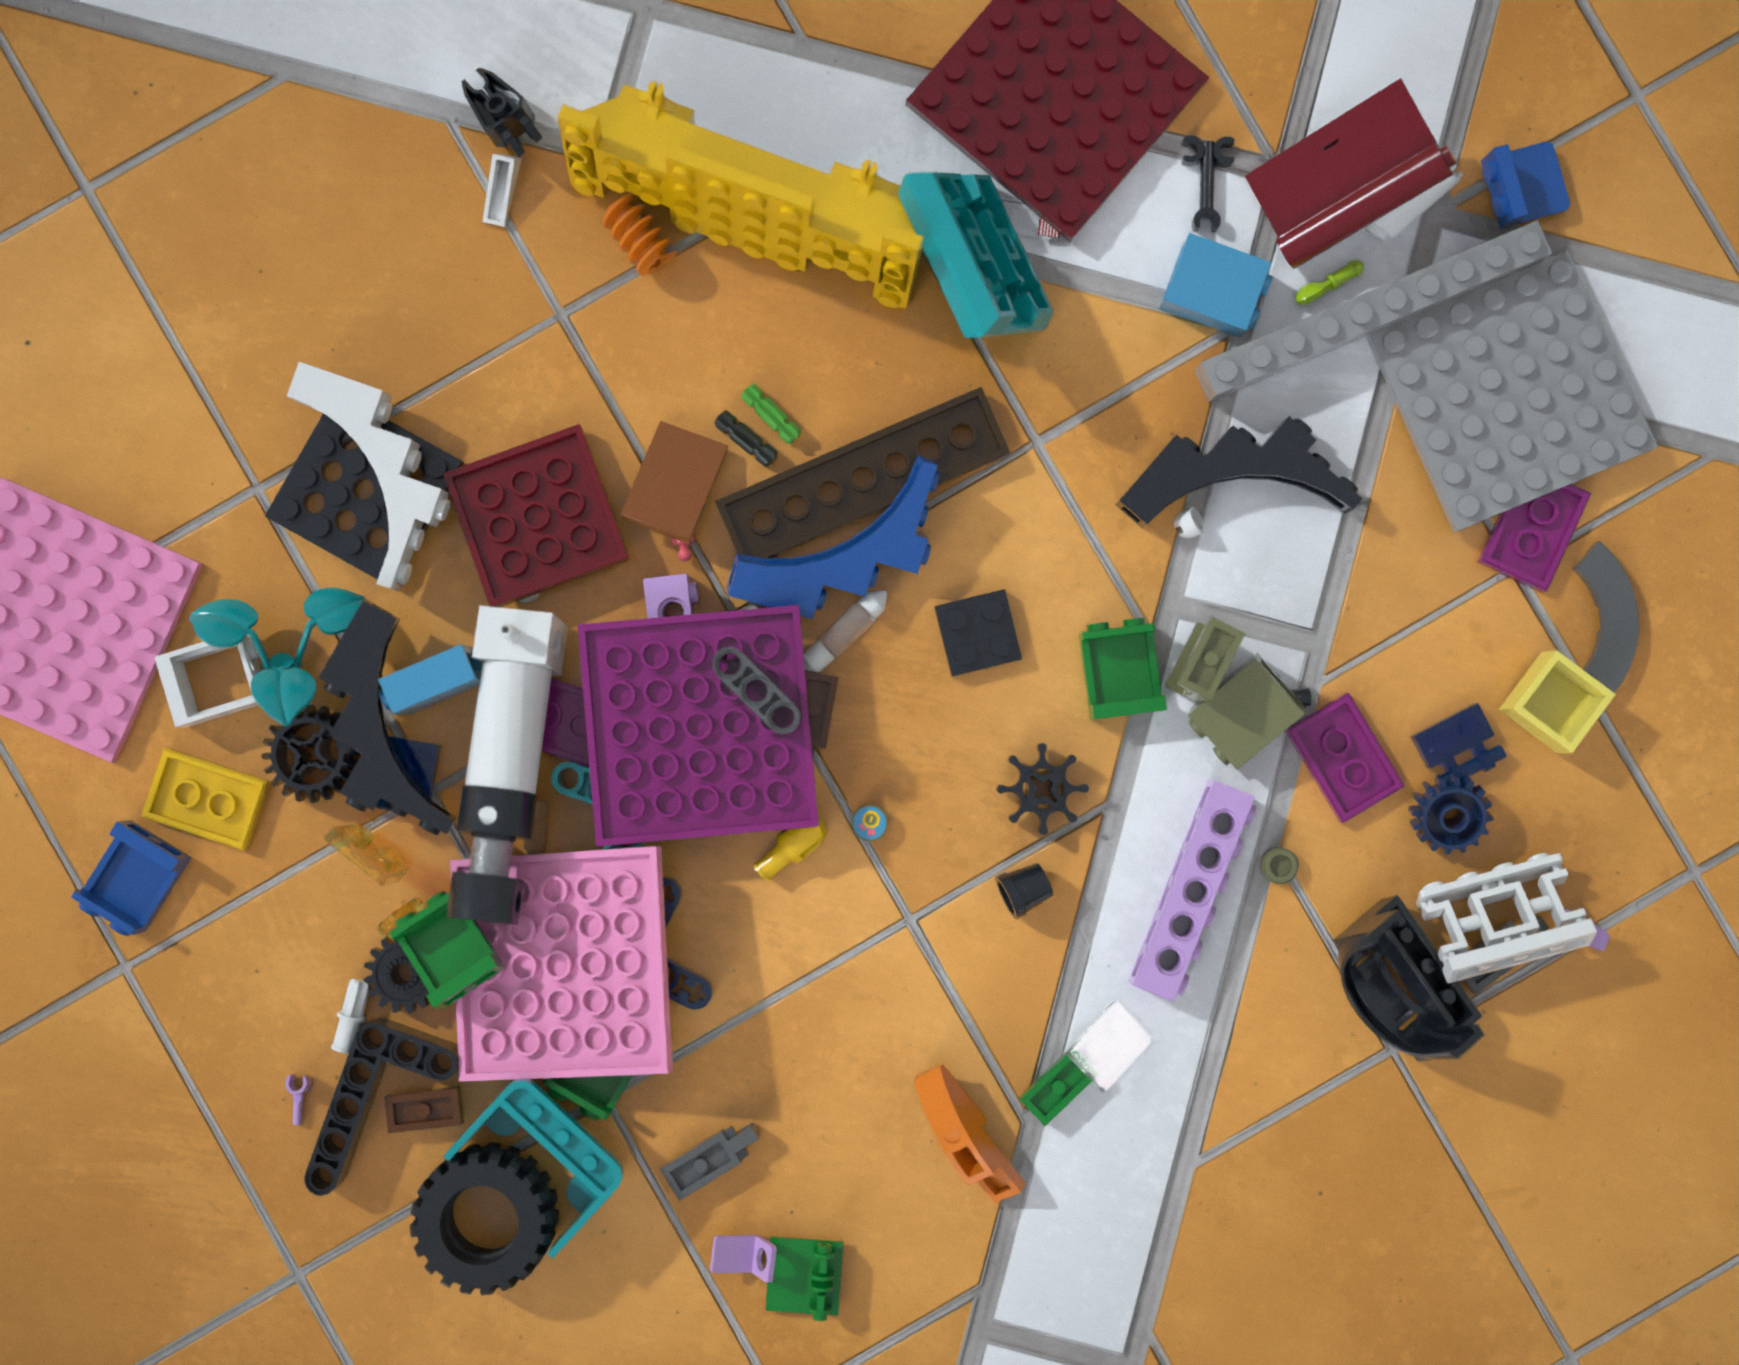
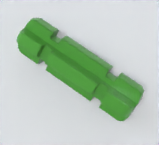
(771, 413)

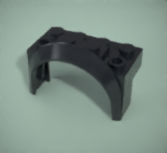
(1444, 1010)

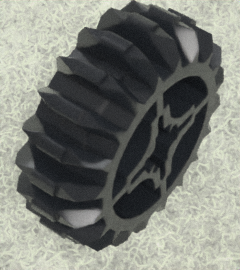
(293, 779)

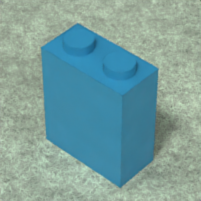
(1216, 286)
(430, 681)

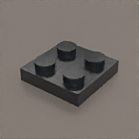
(978, 632)

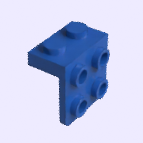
(1524, 183)

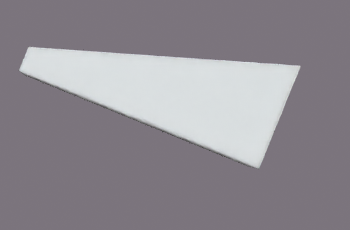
(500, 188)

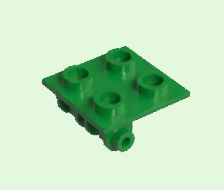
(806, 1277)

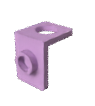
(743, 1255)

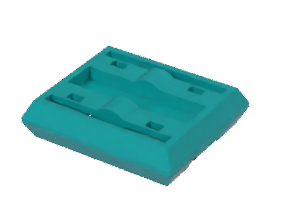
(975, 253)

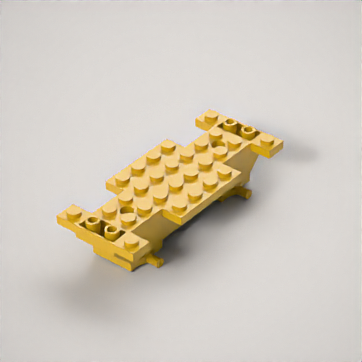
(744, 192)

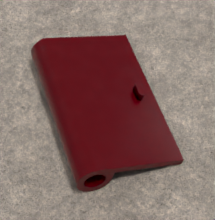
(1349, 174)

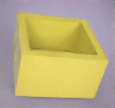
(1557, 702)

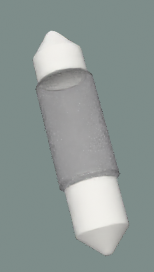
(845, 631)

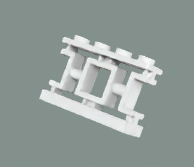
(1510, 945)

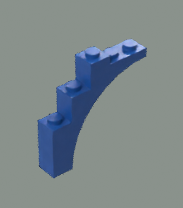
(847, 566)

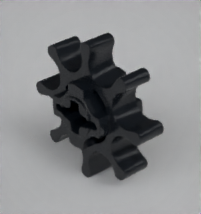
(1054, 776)

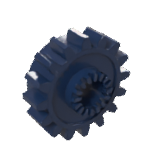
(1456, 831)

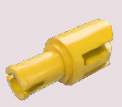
(791, 846)

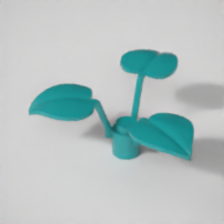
(282, 687)

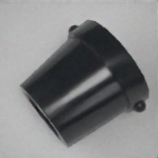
(1024, 889)

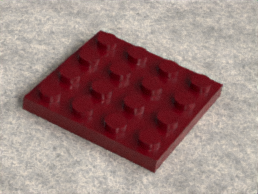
(536, 516)

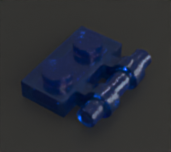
(1453, 736)

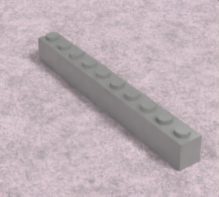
(1371, 311)

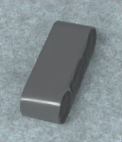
(740, 681)

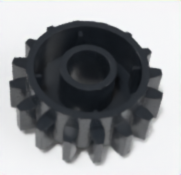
(389, 982)

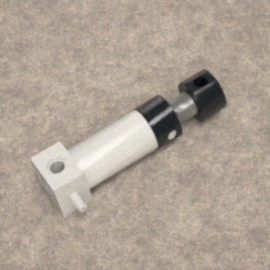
(499, 793)

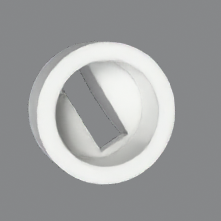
(1190, 522)

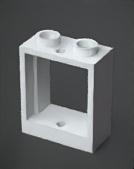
(179, 691)

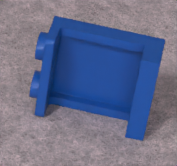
(132, 879)

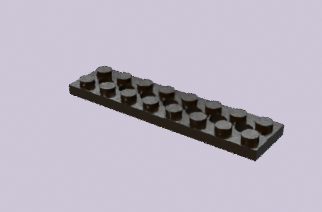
(840, 464)

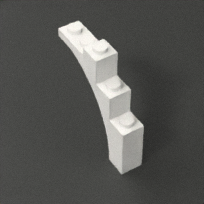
(393, 457)

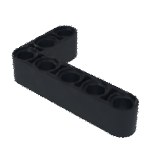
(364, 1092)

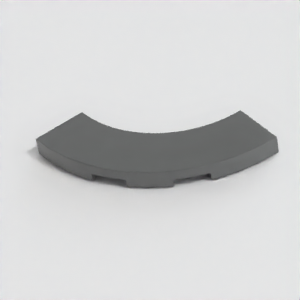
(1617, 613)

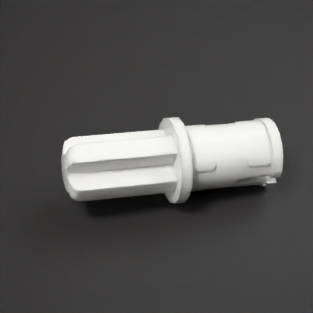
(351, 1015)

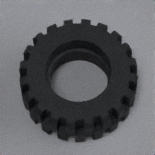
(456, 1256)

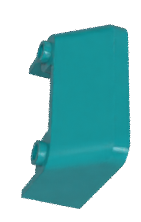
(593, 1166)

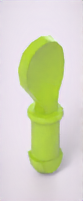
(1314, 290)

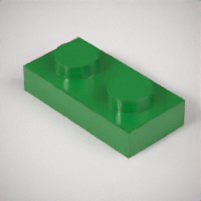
(1054, 1089)

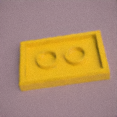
(205, 799)

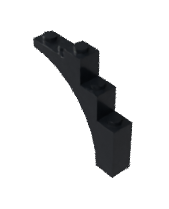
(1235, 457)
(362, 725)

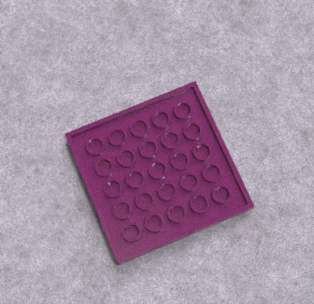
(677, 745)

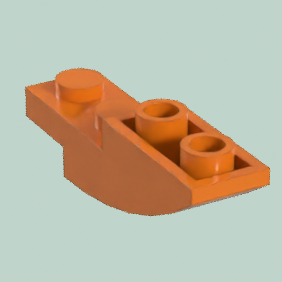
(960, 1133)

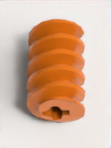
(636, 235)

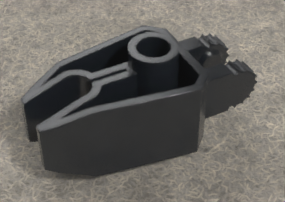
(502, 114)

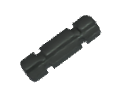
(746, 438)

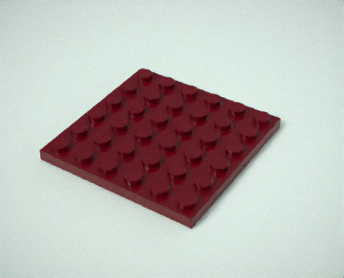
(1057, 100)

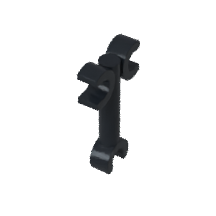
(1208, 154)

